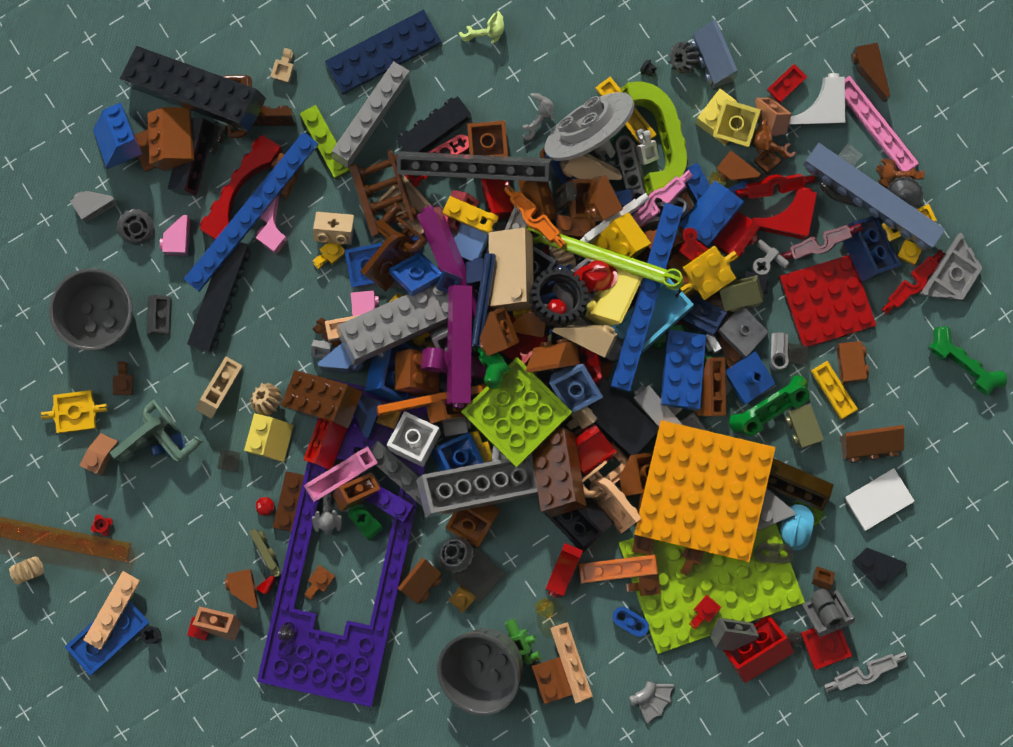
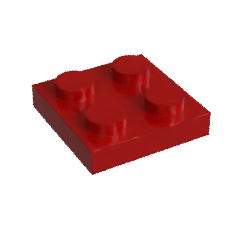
(825, 649)

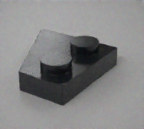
(878, 566)

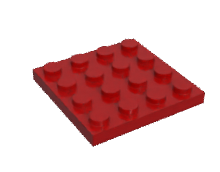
(827, 301)

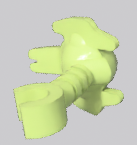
(494, 29)

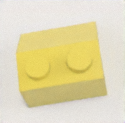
(709, 116)
(736, 122)
(269, 437)

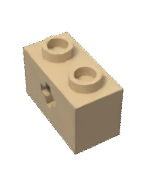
(333, 228)

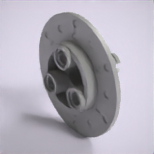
(590, 127)

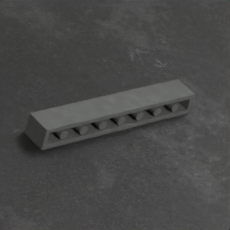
(474, 166)

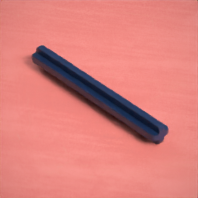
(483, 298)

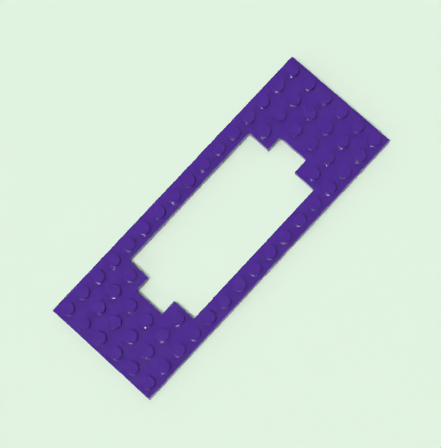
(324, 661)

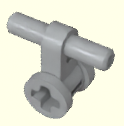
(772, 253)

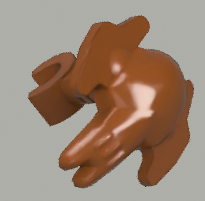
(764, 142)
(889, 173)

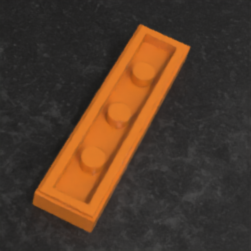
(618, 568)

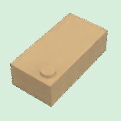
(512, 268)

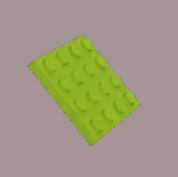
(517, 413)

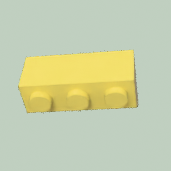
(612, 304)

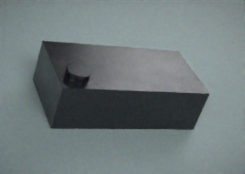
(622, 420)

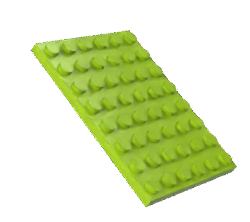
(740, 588)

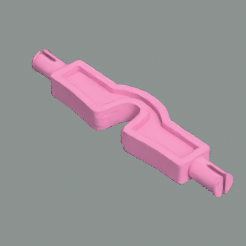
(666, 194)

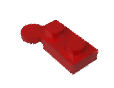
(691, 247)

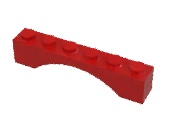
(258, 159)

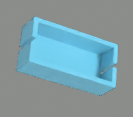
(666, 314)

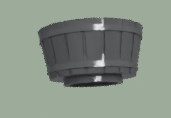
(91, 309)
(480, 671)

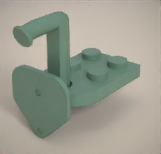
(151, 428)

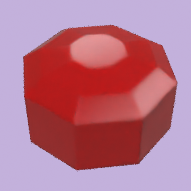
(557, 306)
(265, 506)

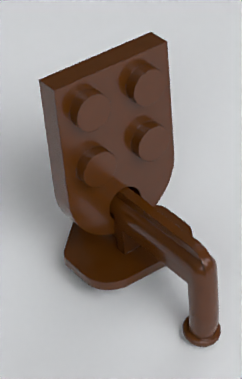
(267, 116)
(393, 250)

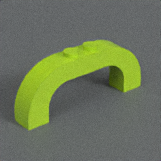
(669, 129)

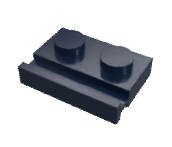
(704, 316)

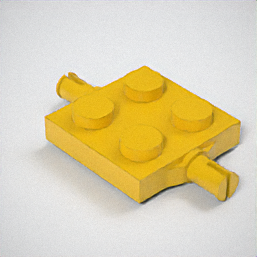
(709, 272)
(74, 411)

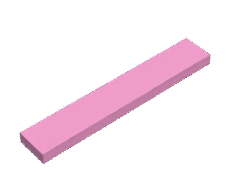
(878, 127)

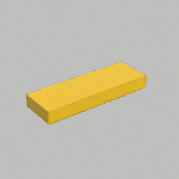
(834, 390)

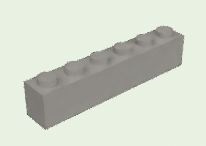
(370, 114)

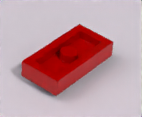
(786, 83)

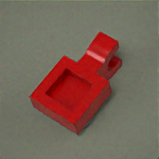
(706, 610)

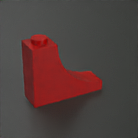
(794, 220)
(563, 570)

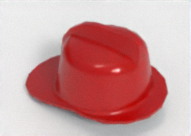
(597, 276)

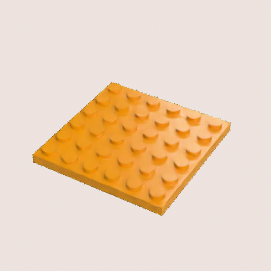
(704, 491)

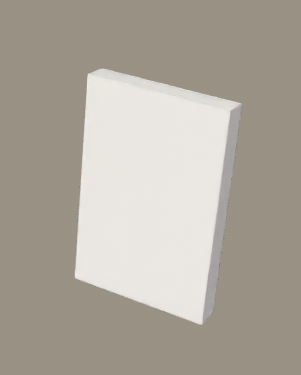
(879, 499)

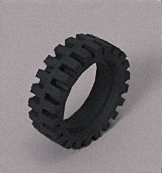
(567, 278)

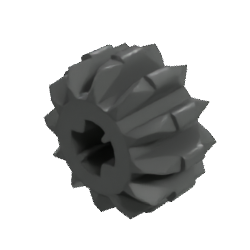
(683, 57)

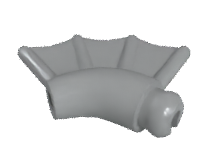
(652, 699)

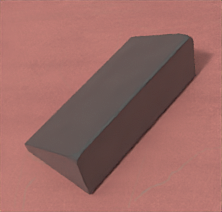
(158, 314)

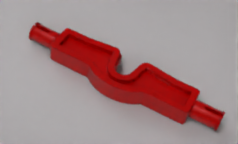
(784, 184)
(907, 289)

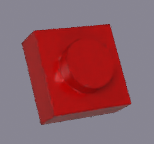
(197, 632)

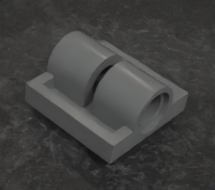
(827, 612)

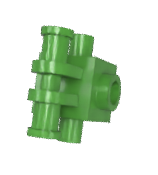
(523, 642)

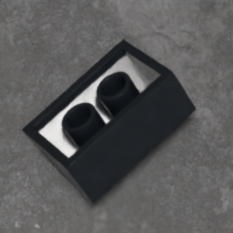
(583, 524)

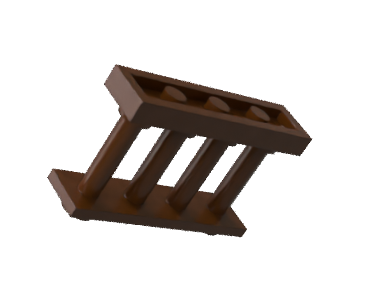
(365, 191)

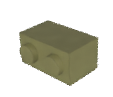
(741, 294)
(804, 426)

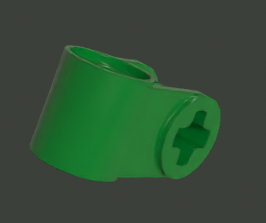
(366, 523)

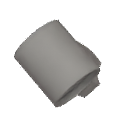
(779, 350)

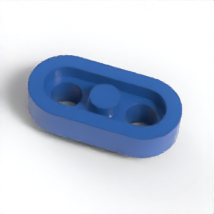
(630, 621)

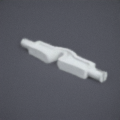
(630, 207)

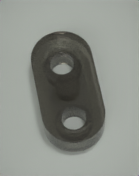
(773, 553)

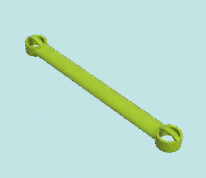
(616, 260)

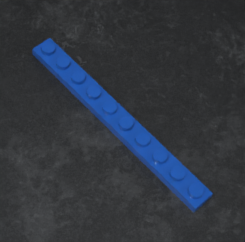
(251, 211)
(646, 299)

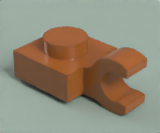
(320, 580)

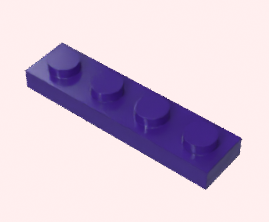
(390, 503)

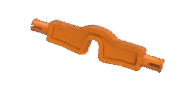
(540, 224)

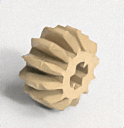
(563, 257)
(265, 399)
(26, 570)

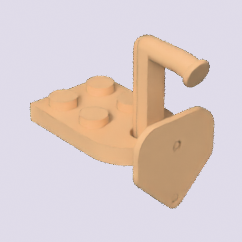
(608, 495)

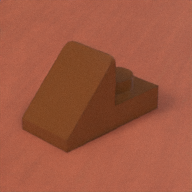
(143, 141)

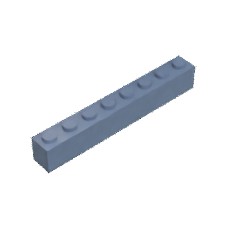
(873, 197)

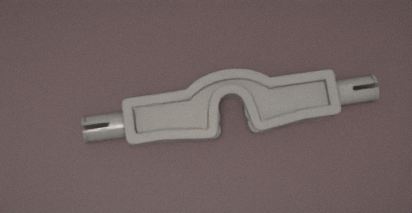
(856, 676)

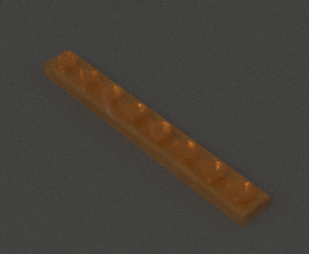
(64, 539)

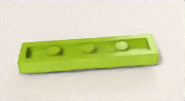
(322, 135)

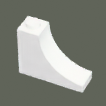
(828, 106)

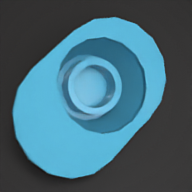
(798, 528)

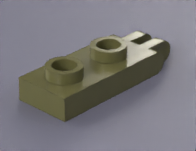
(267, 553)

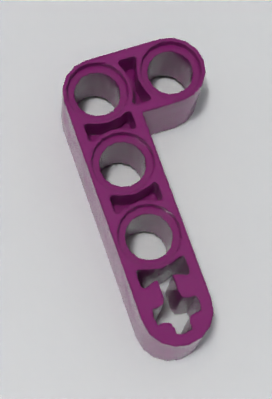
(436, 361)

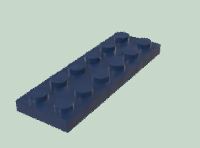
(378, 52)

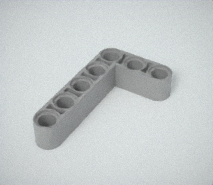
(636, 171)

